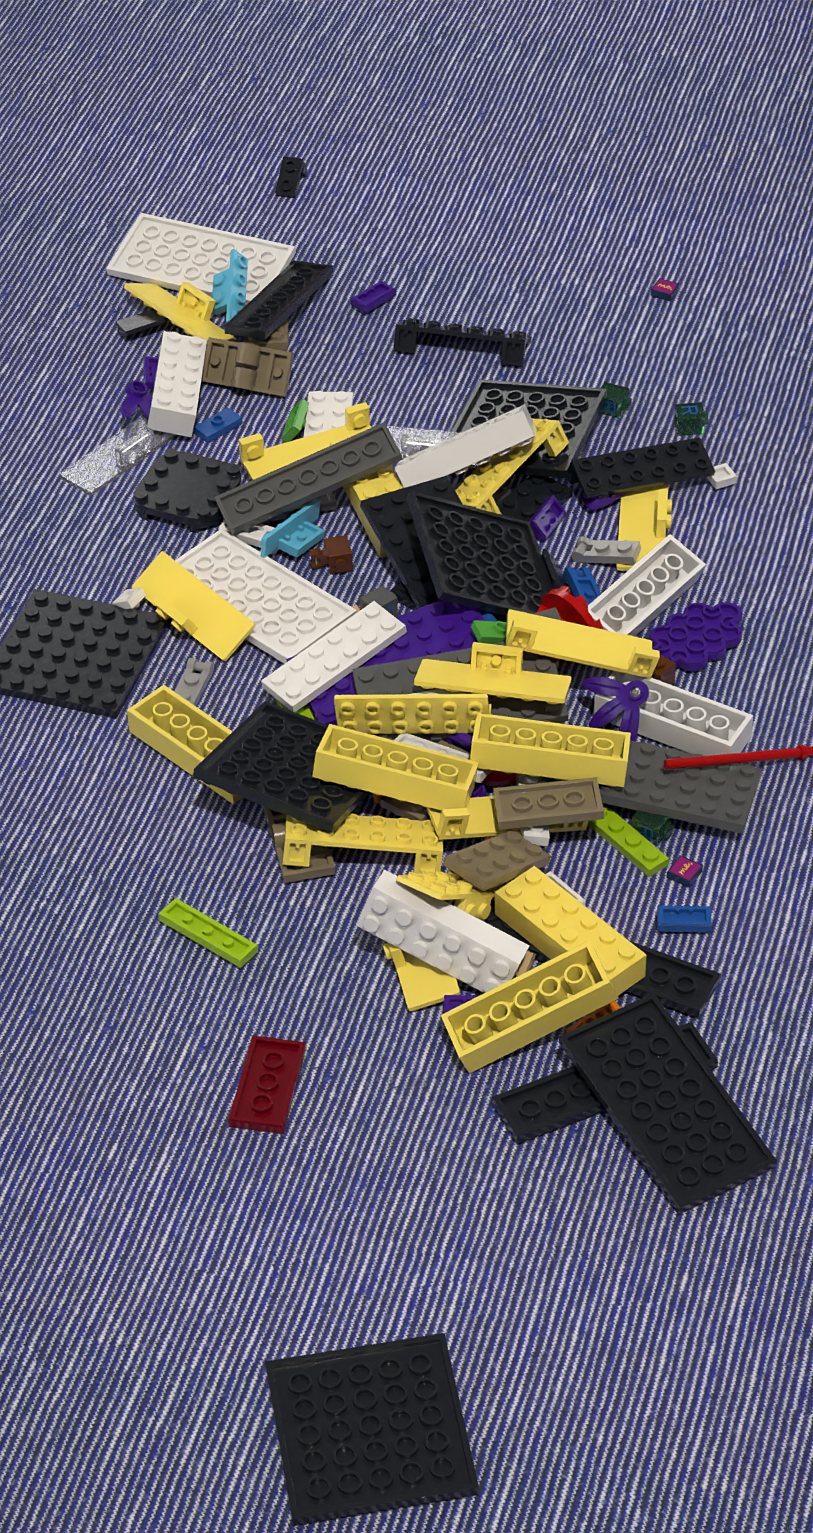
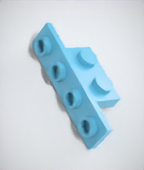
(230, 286)
(296, 533)

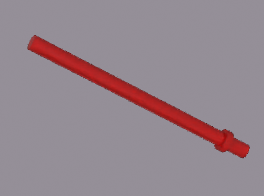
(800, 752)

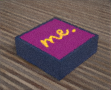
(664, 289)
(684, 871)

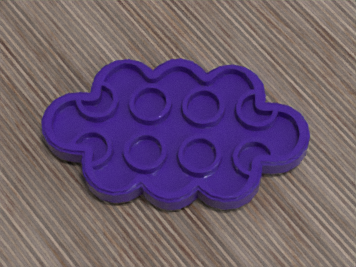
(698, 634)

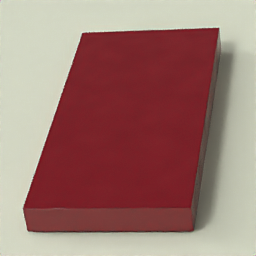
(267, 1084)

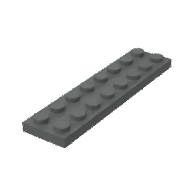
(308, 478)

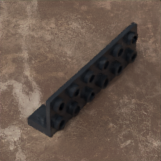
(512, 349)
(641, 467)

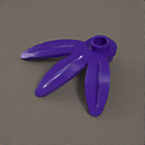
(136, 397)
(623, 701)

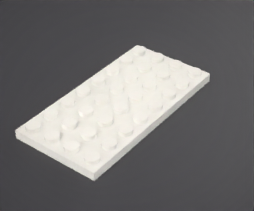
(180, 252)
(283, 605)

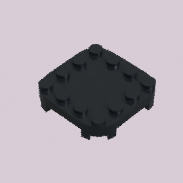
(184, 488)

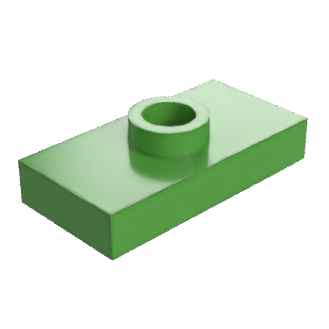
(295, 420)
(489, 631)

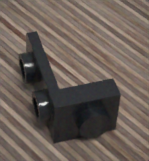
(289, 176)

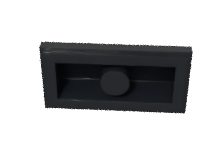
(139, 322)
(554, 570)

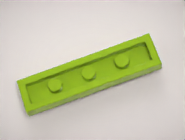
(629, 842)
(208, 932)

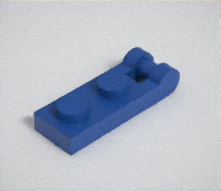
(582, 583)

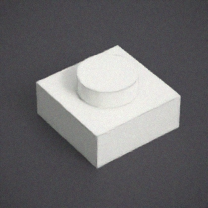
(723, 476)
(130, 598)

